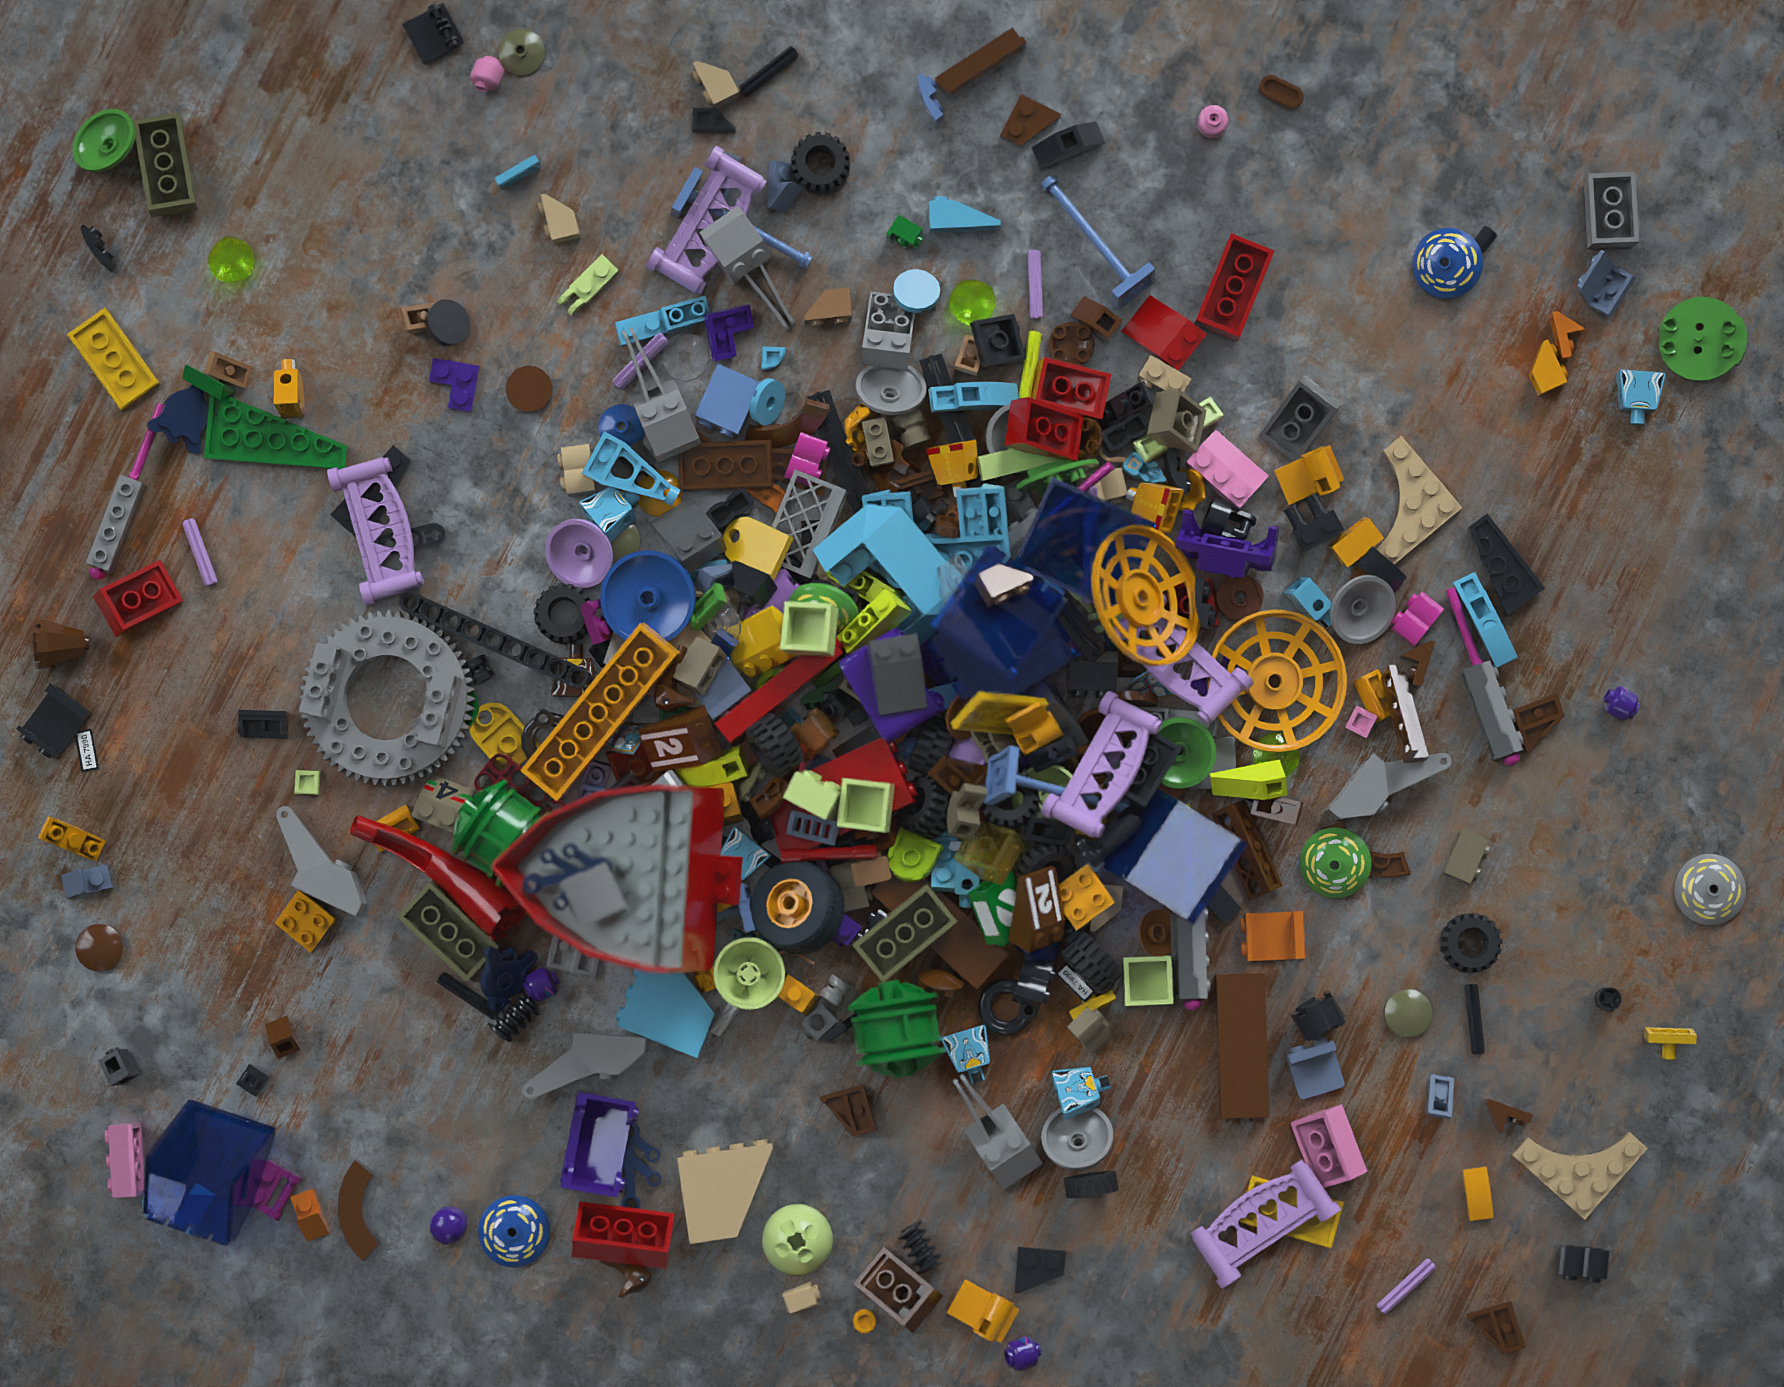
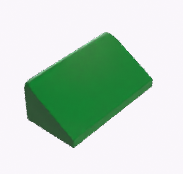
(206, 382)

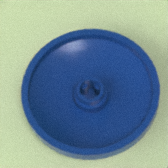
(650, 590)

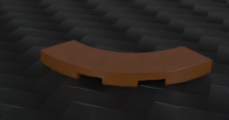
(783, 435)
(771, 796)
(1384, 864)
(351, 1213)

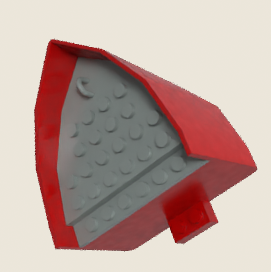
(663, 861)

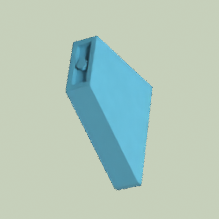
(667, 1011)

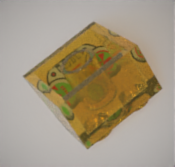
(990, 852)

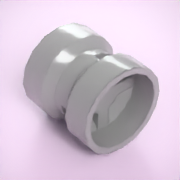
(835, 990)

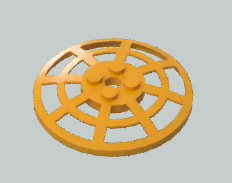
(1143, 583)
(1290, 680)

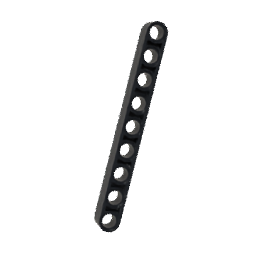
(484, 638)

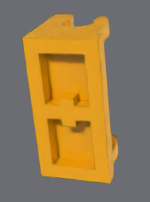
(1355, 541)

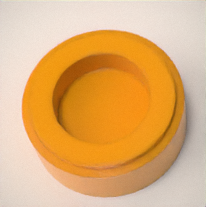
(864, 1321)

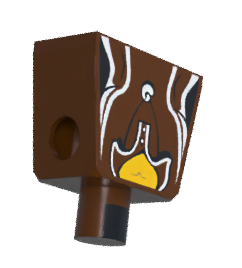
(576, 657)

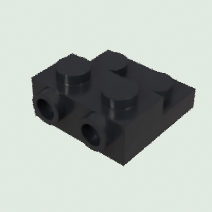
(998, 341)

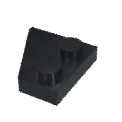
(1038, 1267)

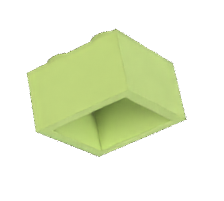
(809, 628)
(814, 795)
(865, 805)
(1147, 980)

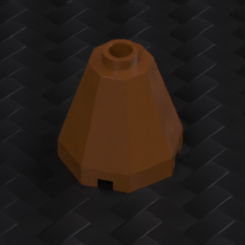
(57, 643)

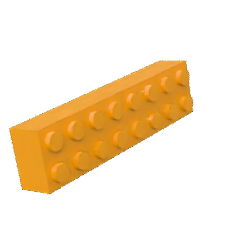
(600, 711)

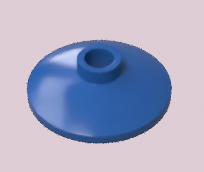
(627, 415)

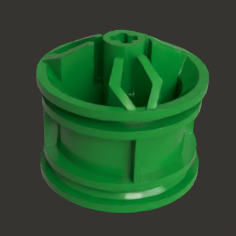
(492, 825)
(896, 1029)

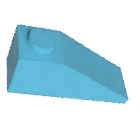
(956, 217)

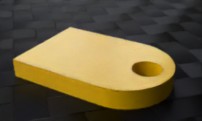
(757, 546)
(499, 735)

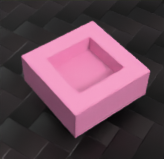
(1361, 721)

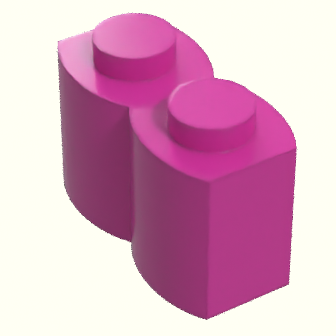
(807, 457)
(1416, 619)

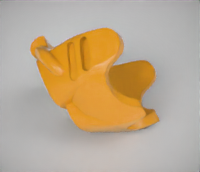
(854, 423)
(1197, 489)

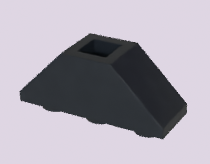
(1067, 143)
(1125, 404)

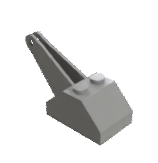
(740, 253)
(662, 412)
(1377, 780)
(316, 872)
(590, 1055)
(999, 1141)

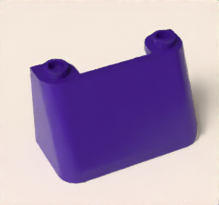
(890, 726)
(597, 1144)

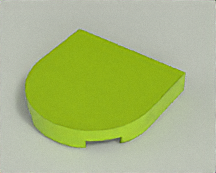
(913, 856)

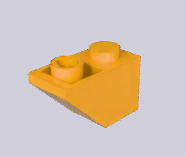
(1546, 371)

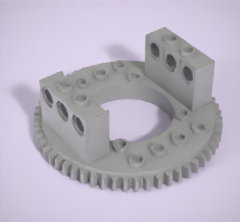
(444, 712)

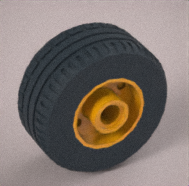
(797, 907)

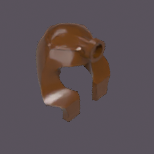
(881, 473)

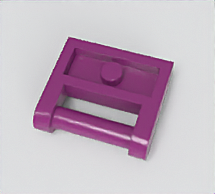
(597, 626)
(270, 1179)

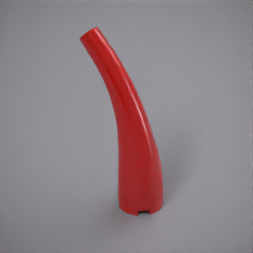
(470, 888)

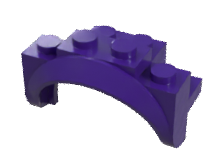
(1225, 554)

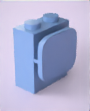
(727, 401)

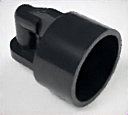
(1218, 515)

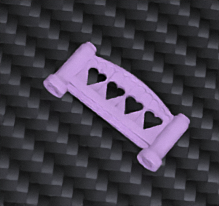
(725, 174)
(381, 580)
(1222, 687)
(1119, 718)
(1310, 1201)

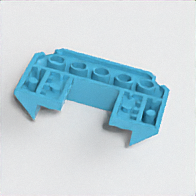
(980, 521)
(900, 548)

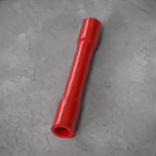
(856, 852)

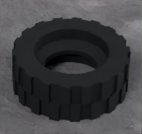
(1091, 1184)

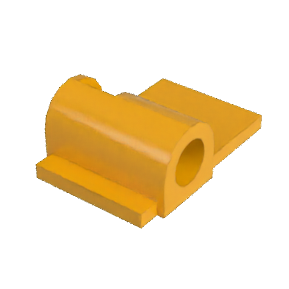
(1310, 474)
(1034, 727)
(985, 1312)

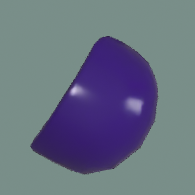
(448, 1225)

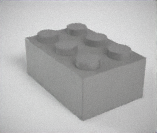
(1611, 210)

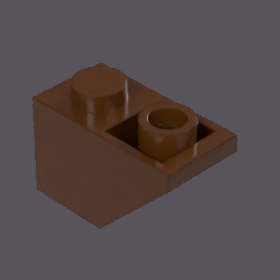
(1097, 318)

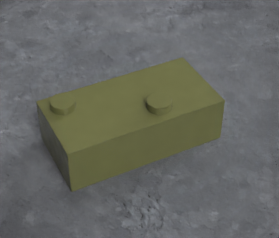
(165, 165)
(447, 930)
(904, 932)

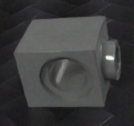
(823, 1012)

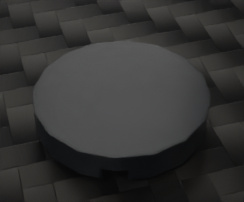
(447, 322)

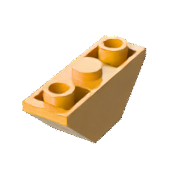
(72, 838)

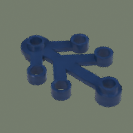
(568, 868)
(632, 1162)

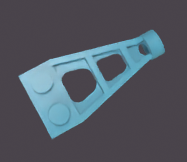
(603, 458)

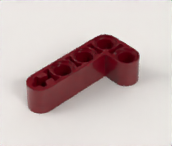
(507, 774)

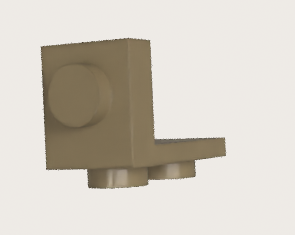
(878, 441)

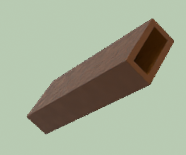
(961, 944)
(1242, 1047)

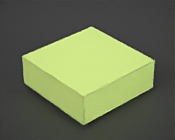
(307, 782)

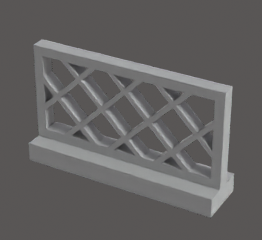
(825, 525)

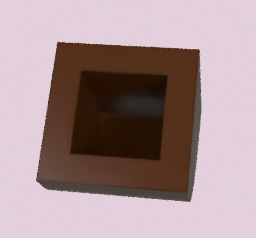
(282, 1037)

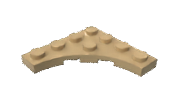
(1422, 502)
(1584, 1178)

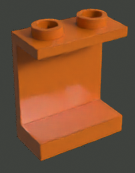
(1273, 936)

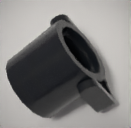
(925, 513)

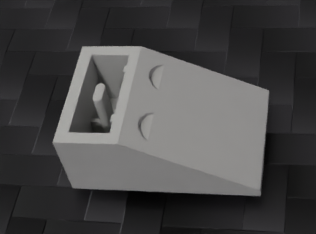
(887, 333)

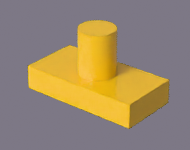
(1094, 1002)
(1670, 1038)

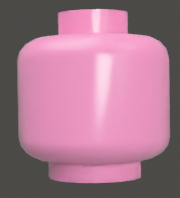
(487, 74)
(1212, 128)

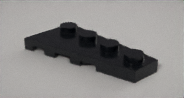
(400, 465)
(1505, 567)

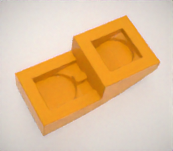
(1477, 1193)

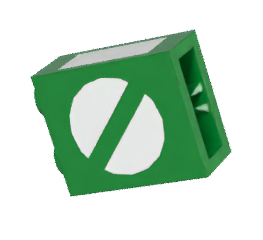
(994, 908)

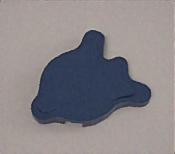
(183, 416)
(504, 975)

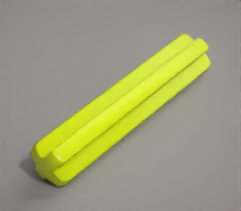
(1030, 364)

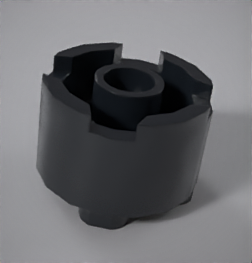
(1318, 1016)

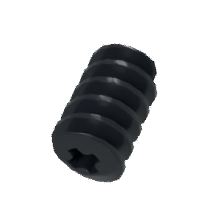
(515, 1018)
(920, 1247)

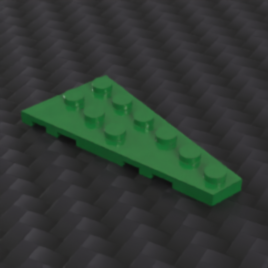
(255, 436)

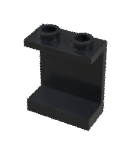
(54, 722)

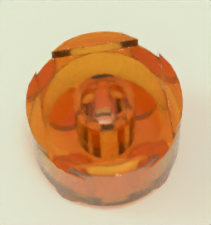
(814, 733)

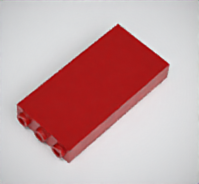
(776, 693)
(871, 763)

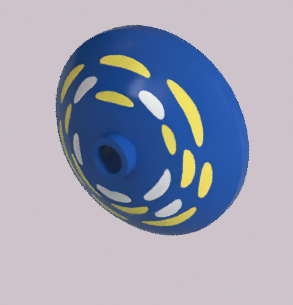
(1463, 268)
(531, 1228)

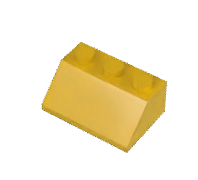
(760, 643)

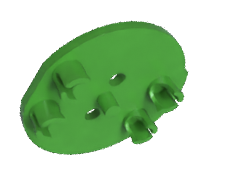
(1721, 339)
(1062, 470)

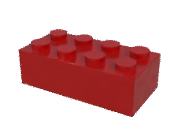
(1234, 287)
(622, 1235)

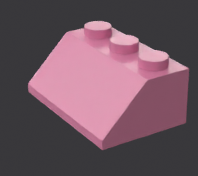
(1226, 470)
(1329, 1146)
(125, 1160)

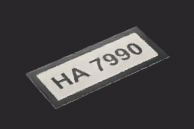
(86, 750)
(1075, 982)

